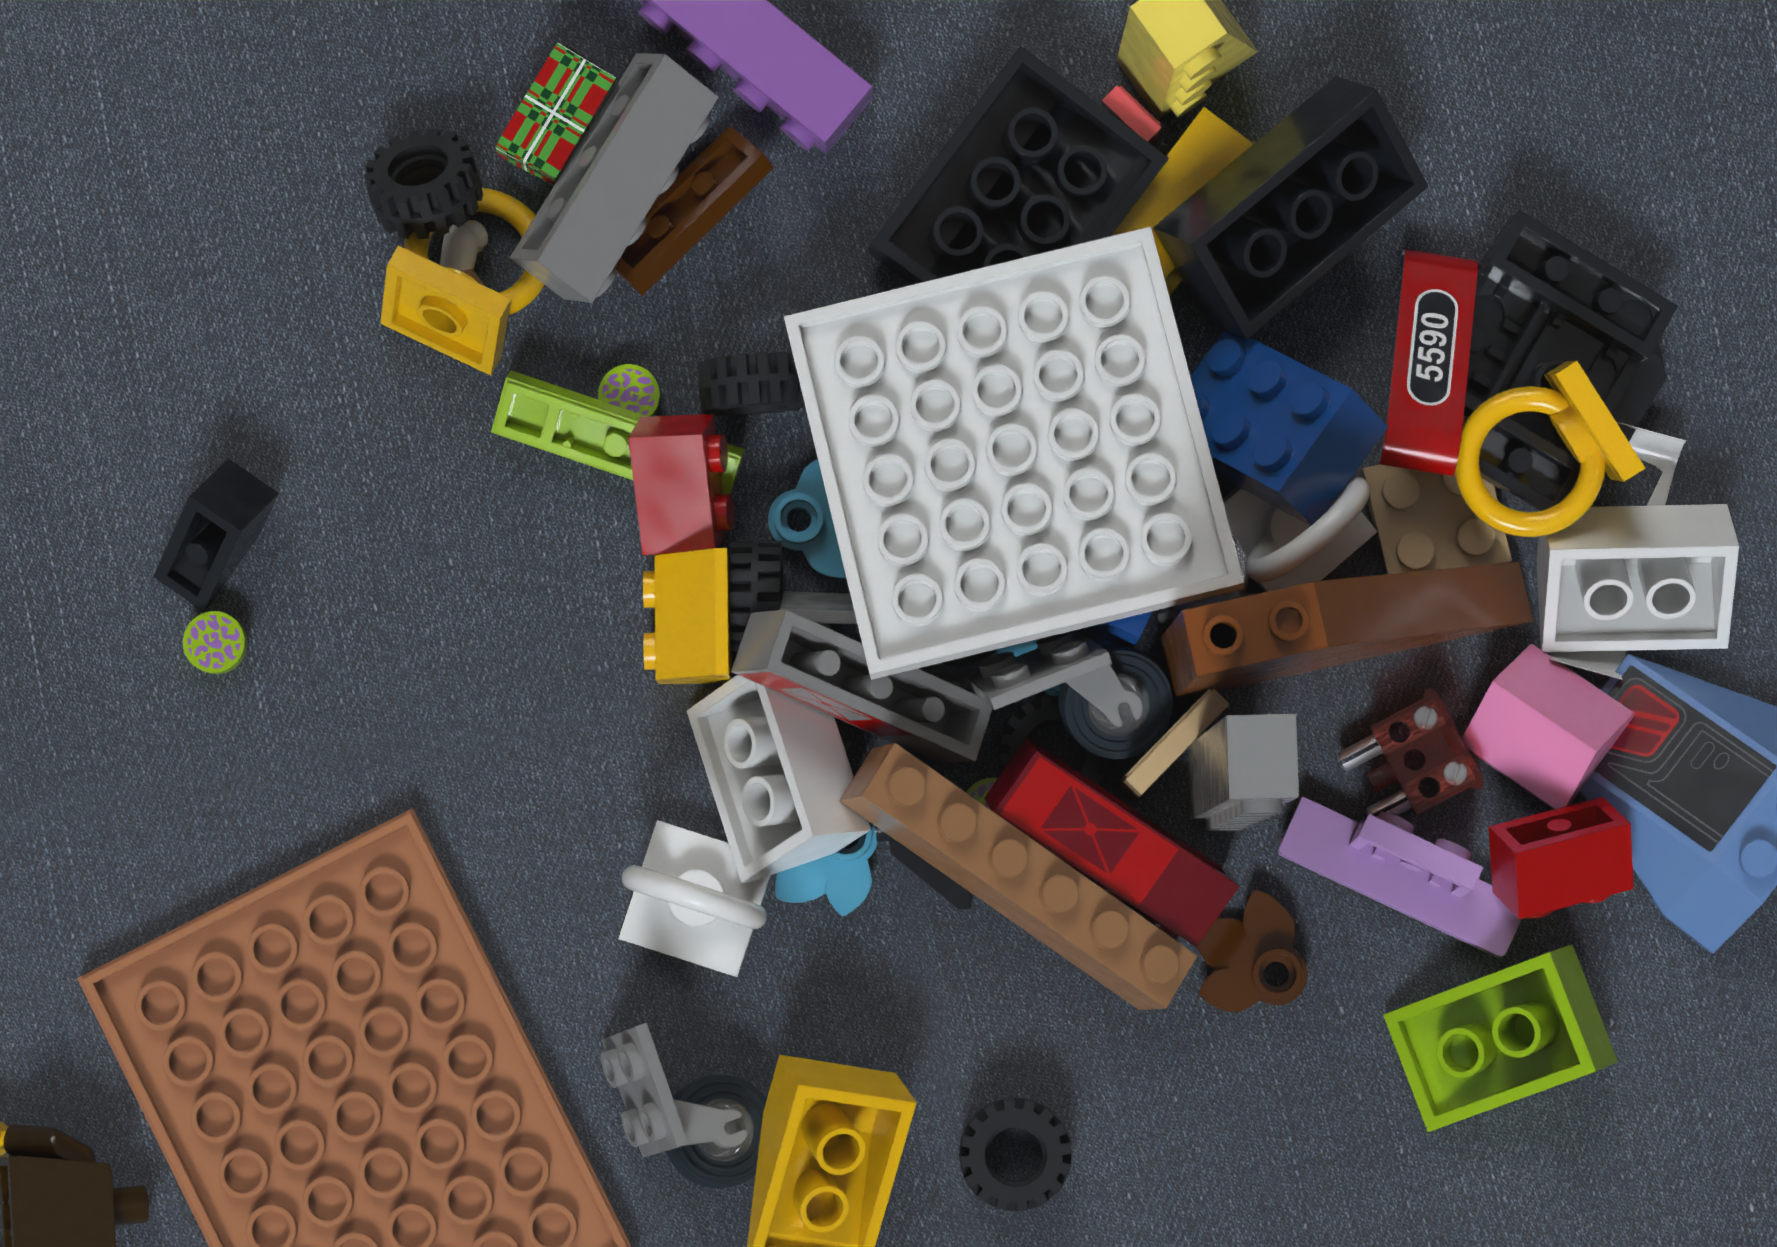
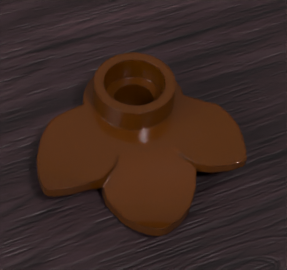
(1242, 951)

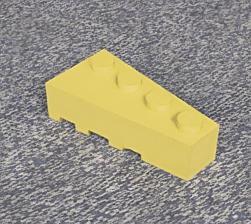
(1179, 50)

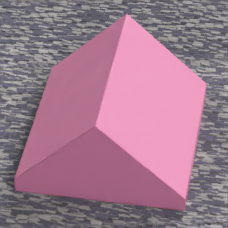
(1545, 727)

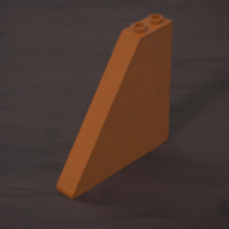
(1336, 624)

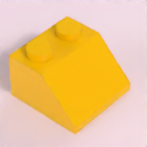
(690, 617)

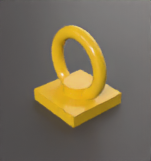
(449, 306)
(1584, 428)

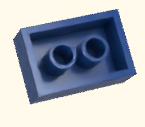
(1281, 426)

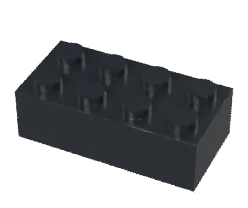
(1291, 206)

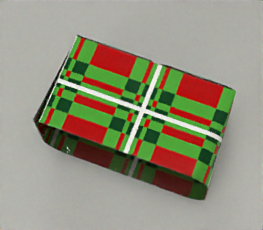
(555, 113)

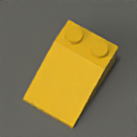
(827, 1154)

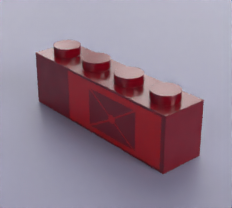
(1112, 843)

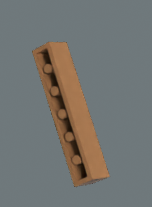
(1018, 877)

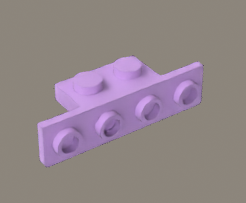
(1402, 872)

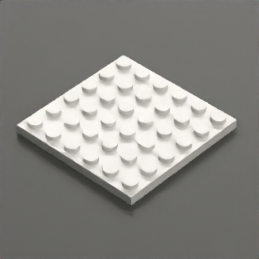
(1012, 453)

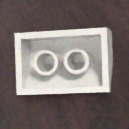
(1638, 579)
(774, 777)

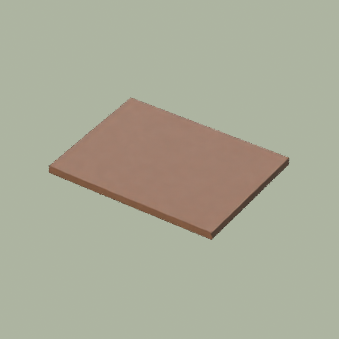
(348, 1066)

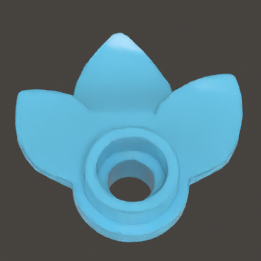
(819, 539)
(841, 876)

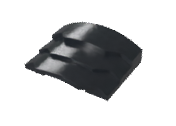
(1551, 305)

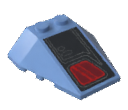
(1698, 793)

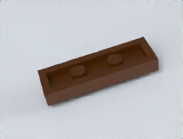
(692, 207)

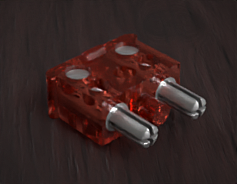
(1442, 751)

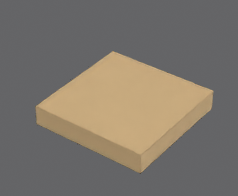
(1173, 743)

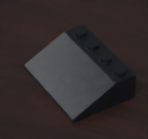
(1018, 179)

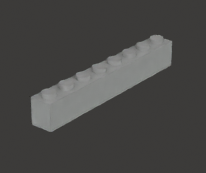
(1243, 770)

